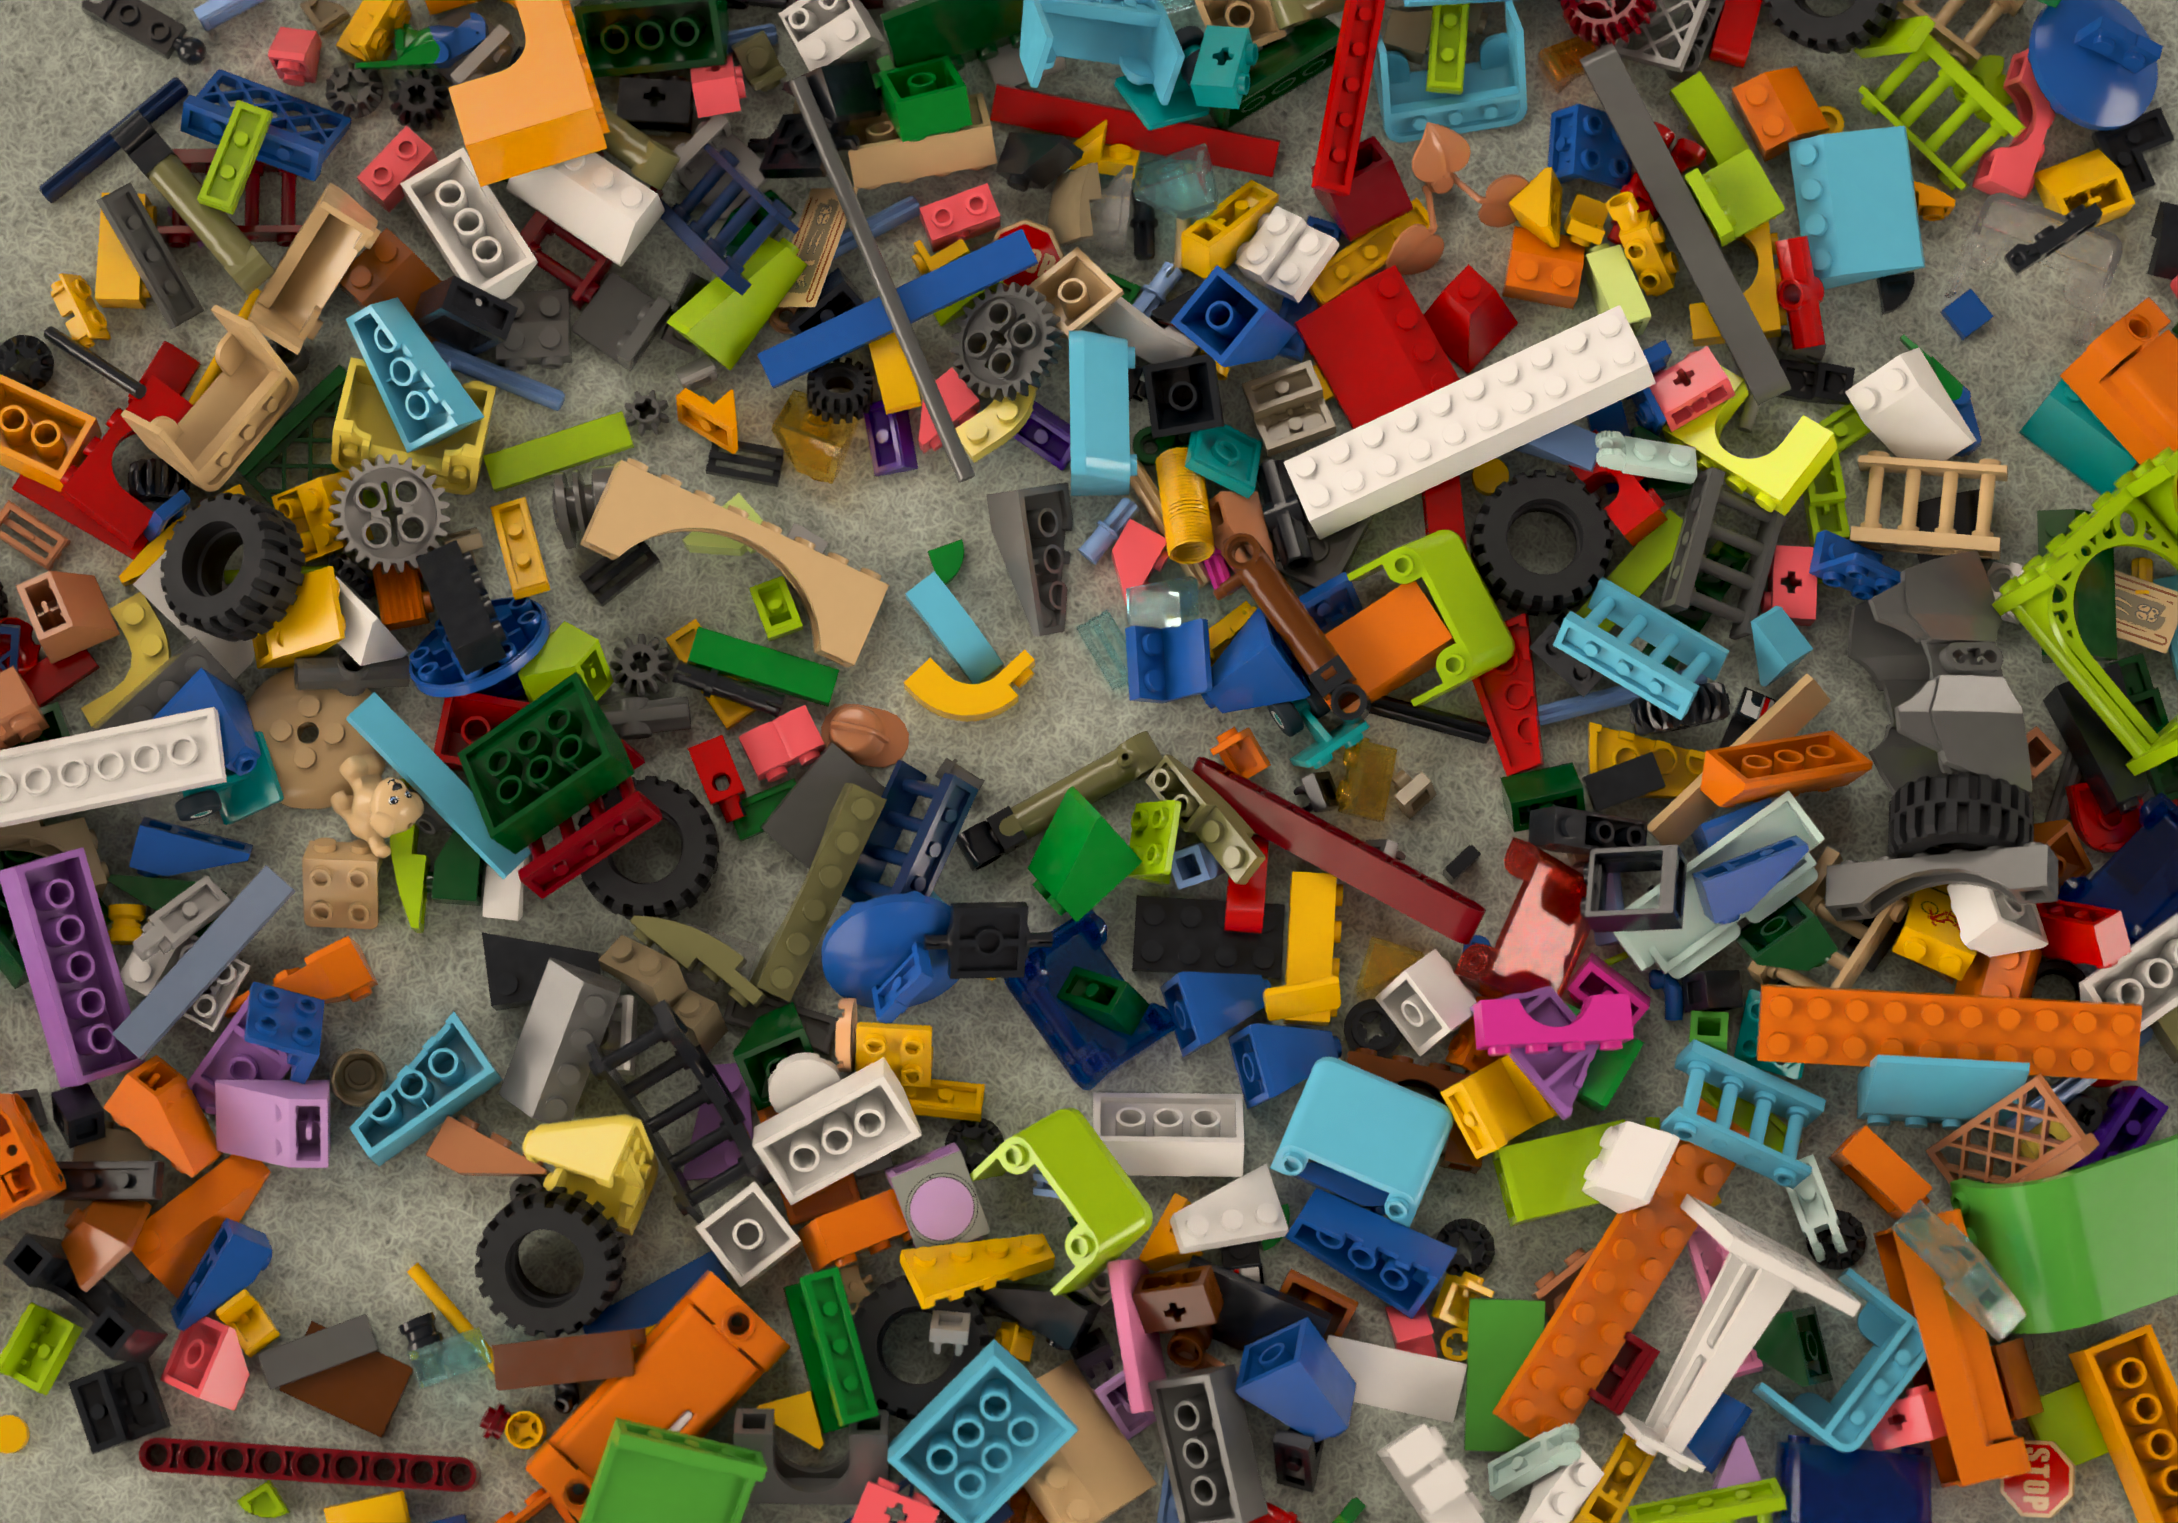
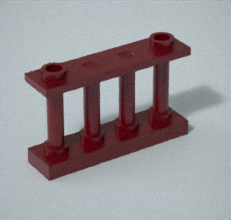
(199, 162)
(586, 288)
(593, 841)

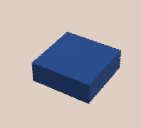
(1966, 314)

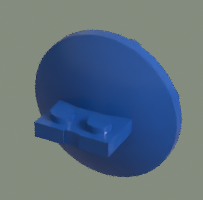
(2094, 62)
(441, 675)
(880, 953)

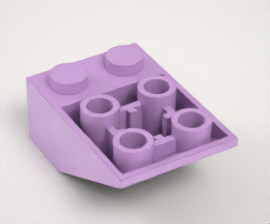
(275, 1121)

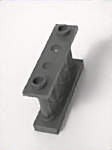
(1691, 559)

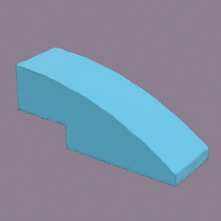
(953, 628)

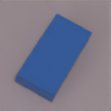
(166, 515)
(1718, 1431)

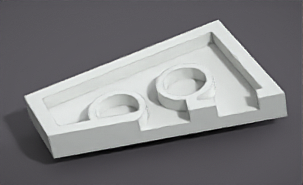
(1231, 1215)

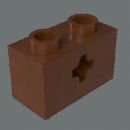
(1178, 1299)

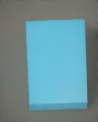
(1777, 645)

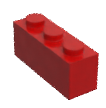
(2083, 933)

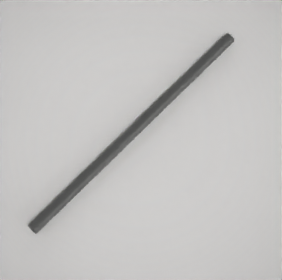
(882, 279)

